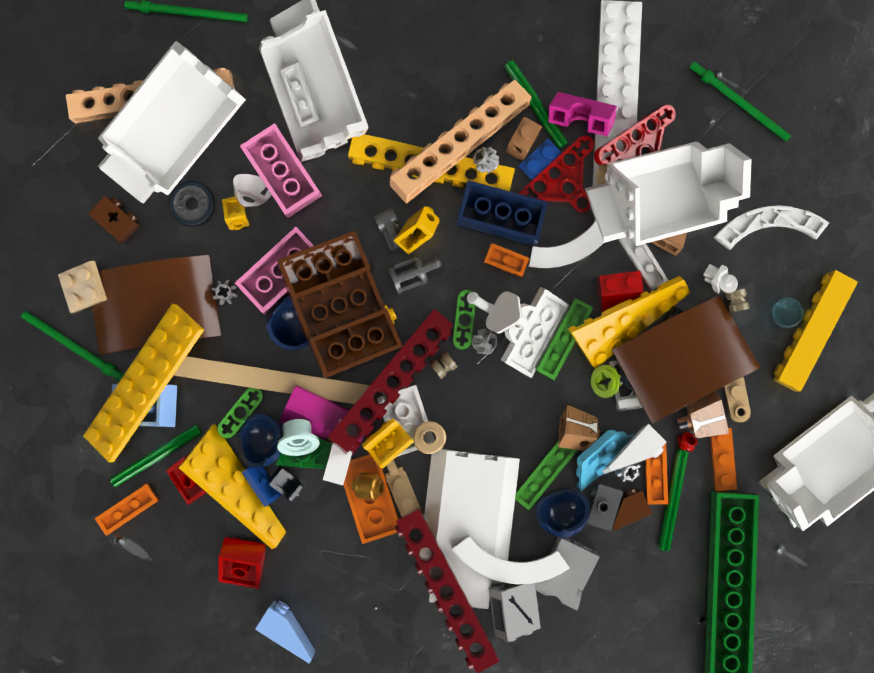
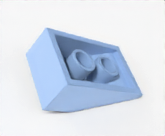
(163, 410)
(283, 628)

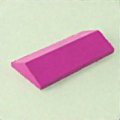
(317, 410)

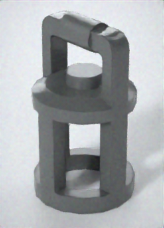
(420, 270)

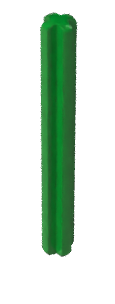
(536, 105)
(155, 456)
(673, 500)

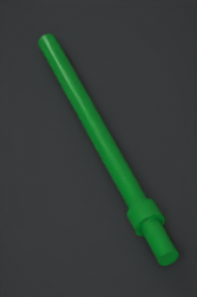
(147, 7)
(708, 77)
(107, 368)

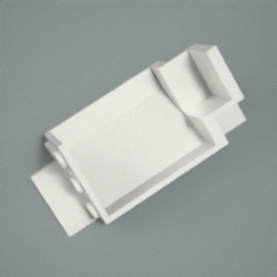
(669, 192)
(826, 466)

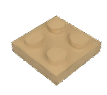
(82, 287)

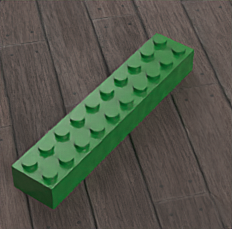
(731, 582)

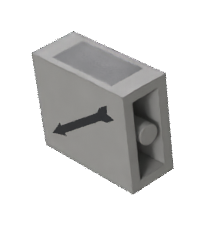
(514, 610)

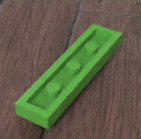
(563, 340)
(543, 475)

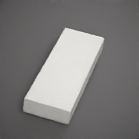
(300, 95)
(645, 262)
(338, 461)

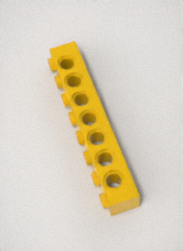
(383, 146)

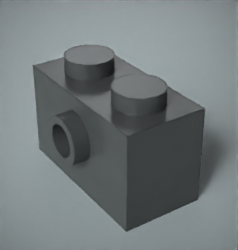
(603, 506)

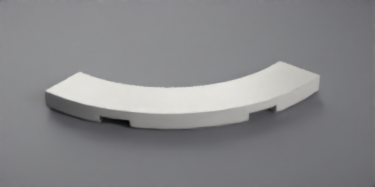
(770, 217)
(569, 252)
(509, 571)

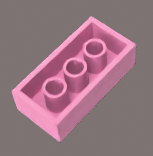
(281, 170)
(263, 281)

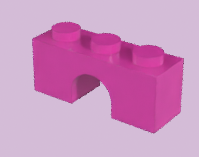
(568, 108)

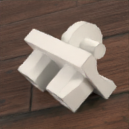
(720, 278)

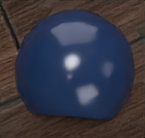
(285, 328)
(259, 440)
(563, 513)

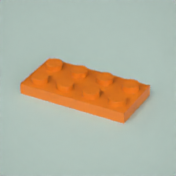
(372, 518)

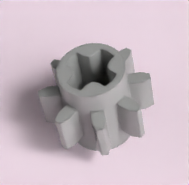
(486, 160)
(219, 291)
(484, 341)
(629, 472)

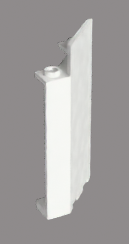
(307, 38)
(167, 124)
(475, 499)

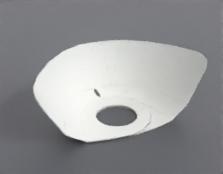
(250, 186)

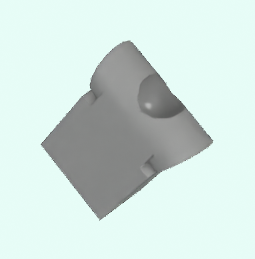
(570, 584)

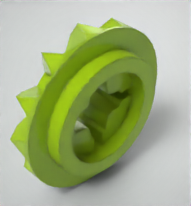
(600, 375)

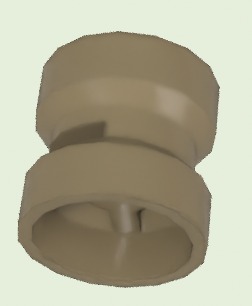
(737, 301)
(448, 363)

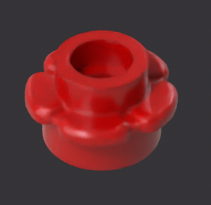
(687, 441)

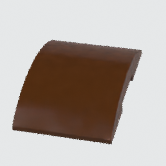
(144, 292)
(338, 304)
(685, 359)

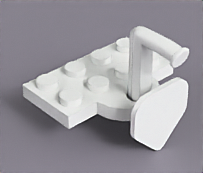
(525, 326)

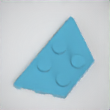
(598, 456)

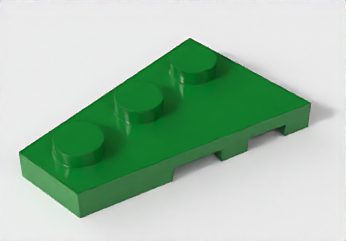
(316, 459)

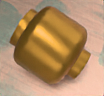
(368, 486)

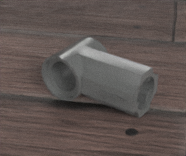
(388, 225)

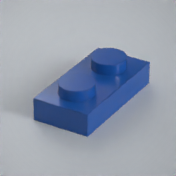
(539, 159)
(258, 480)

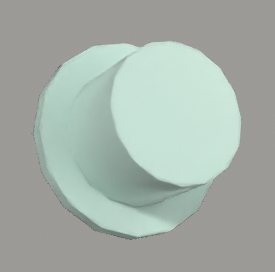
(297, 438)

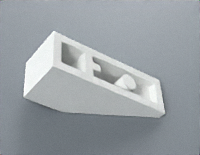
(642, 446)

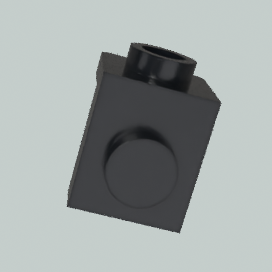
(286, 483)

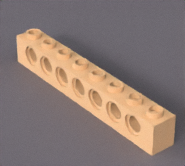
(78, 99)
(409, 188)

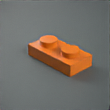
(506, 260)

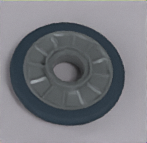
(204, 205)

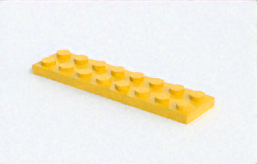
(143, 382)

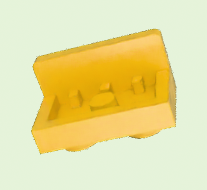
(387, 442)

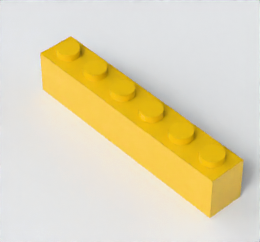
(815, 330)

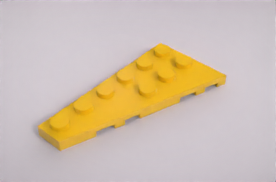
(626, 320)
(220, 474)

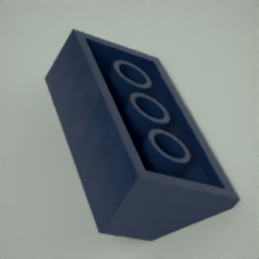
(502, 213)

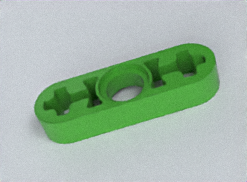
(471, 314)
(226, 421)

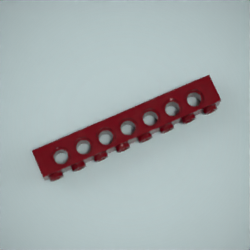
(434, 322)
(487, 655)

